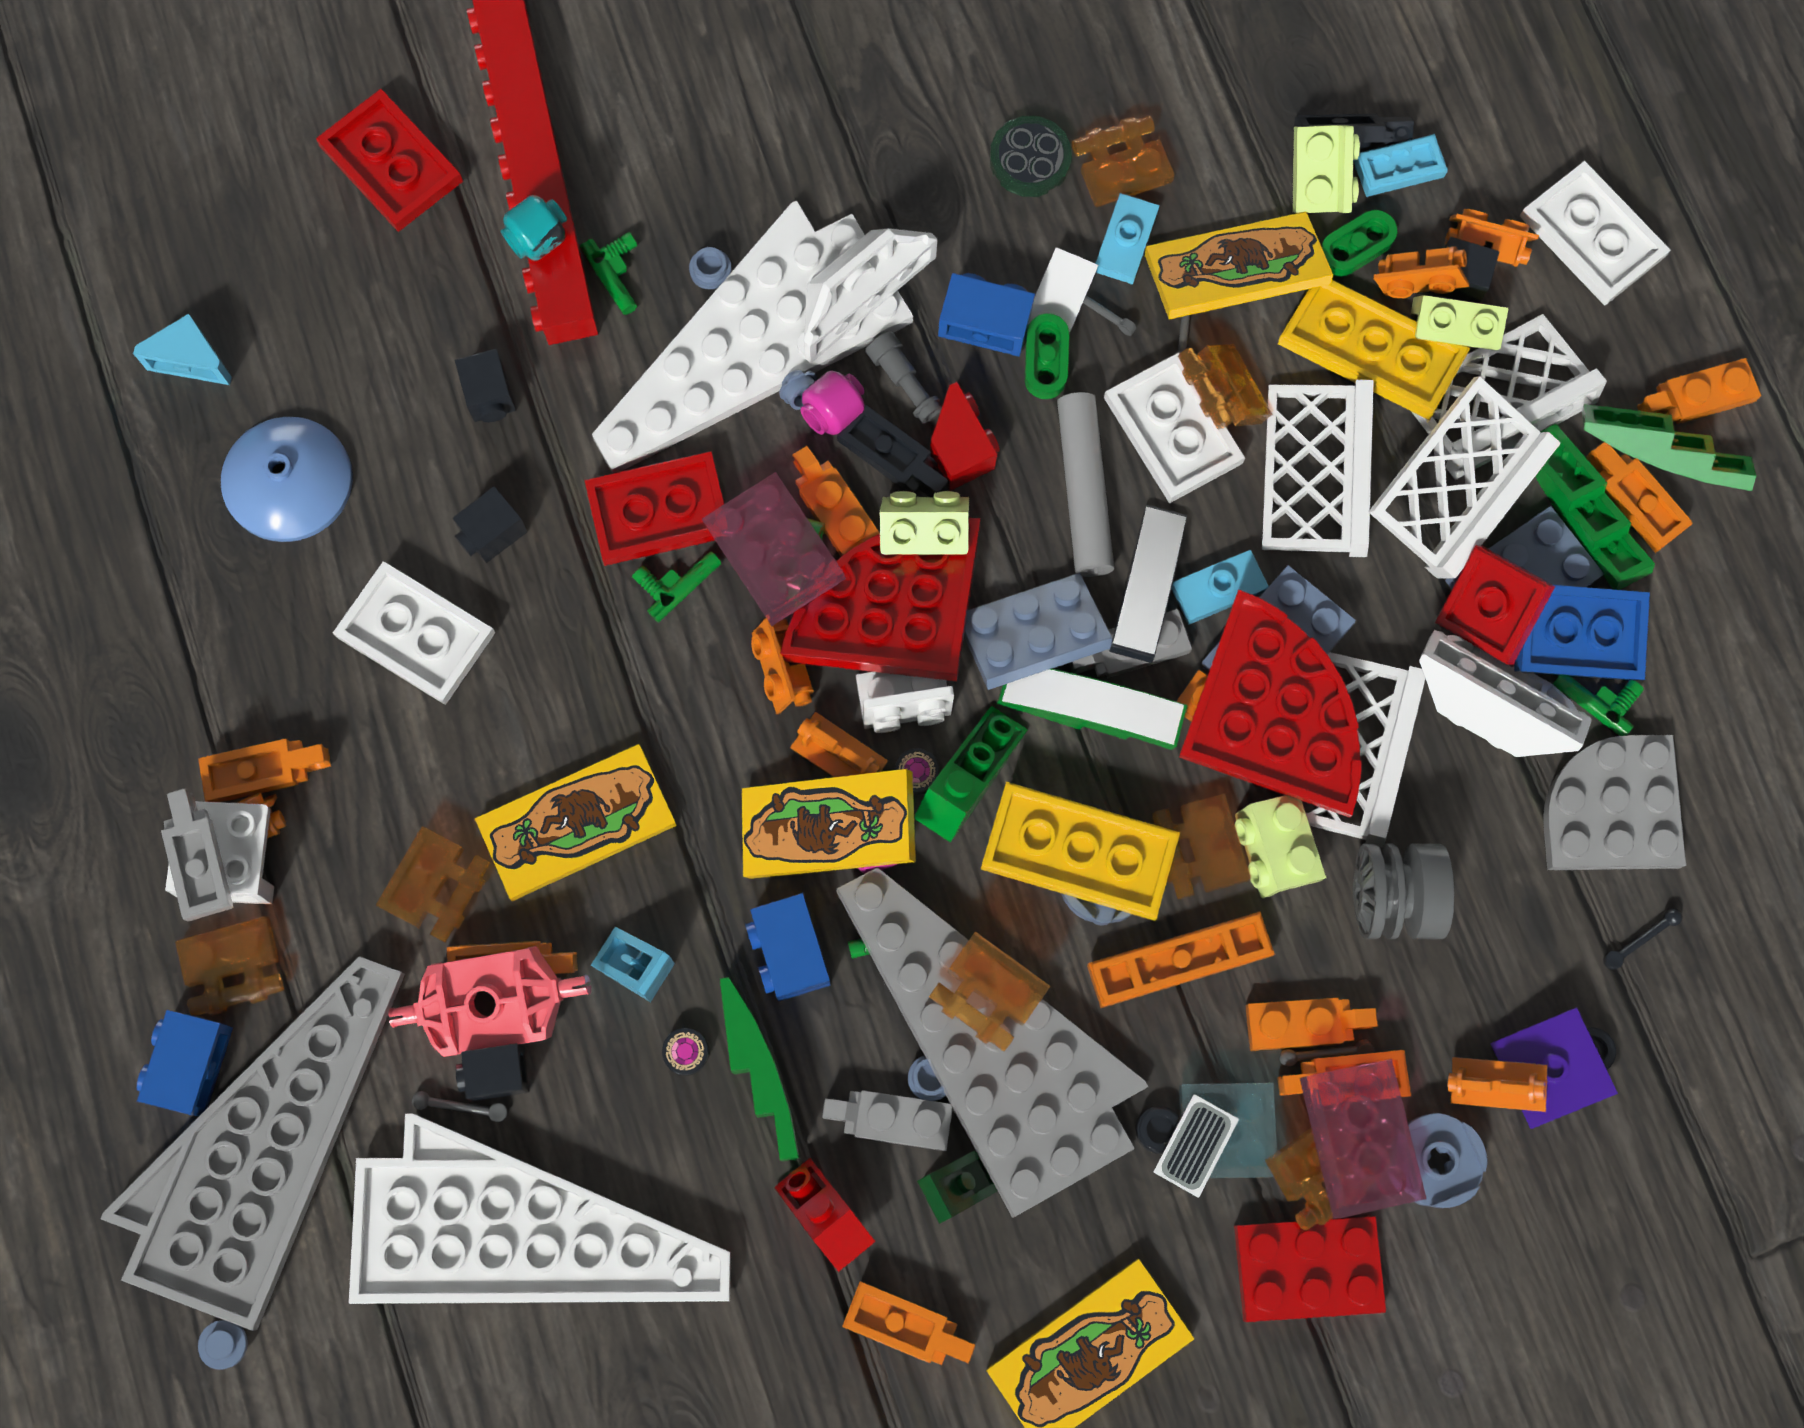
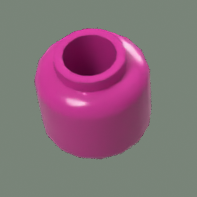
(832, 402)

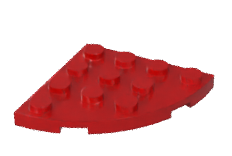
(889, 613)
(1277, 711)

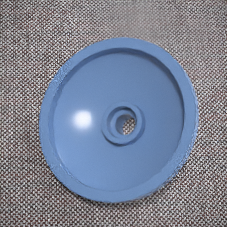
(301, 497)

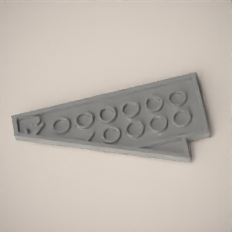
(1031, 1111)
(240, 1178)

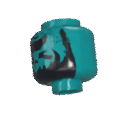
(534, 227)

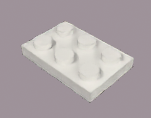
(1594, 233)
(1171, 430)
(414, 632)

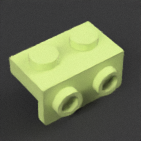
(924, 523)
(1278, 845)

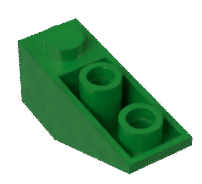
(969, 774)

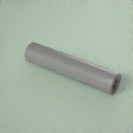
(1085, 484)

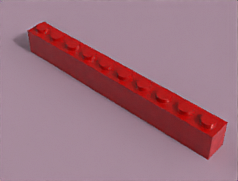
(531, 162)

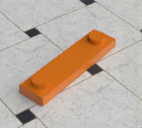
(1180, 959)

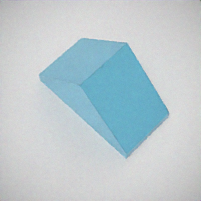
(182, 352)
(633, 963)

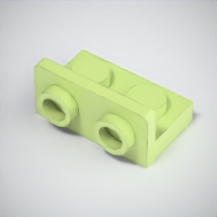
(1324, 168)
(1459, 322)

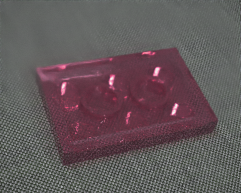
(773, 549)
(1362, 1138)

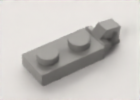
(1171, 644)
(194, 859)
(893, 1119)

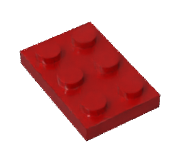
(389, 160)
(654, 507)
(1309, 1271)

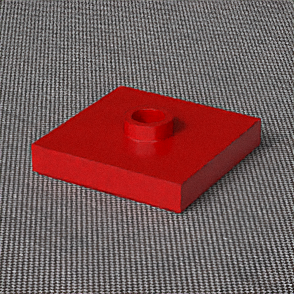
(1494, 604)

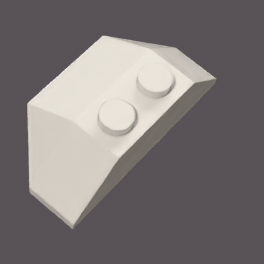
(860, 282)
(1496, 703)

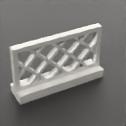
(1552, 407)
(1355, 477)
(1493, 500)
(1392, 752)

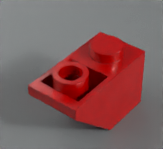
(960, 442)
(824, 1214)

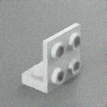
(899, 699)
(242, 844)

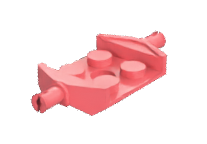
(524, 995)

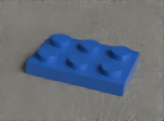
(1589, 634)

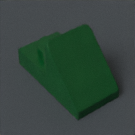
(957, 1186)

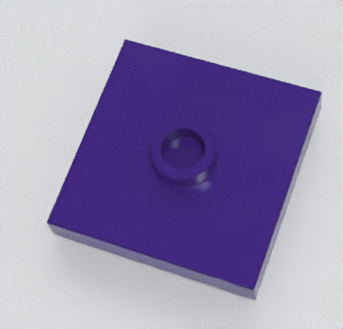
(1574, 1066)

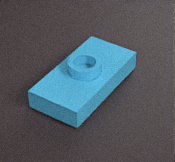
(1400, 165)
(1126, 238)
(1217, 586)

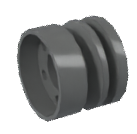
(1405, 890)

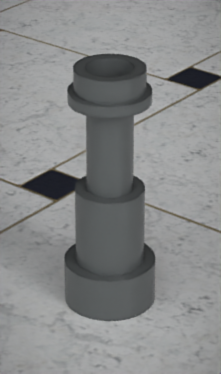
(887, 353)

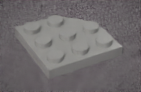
(1616, 807)

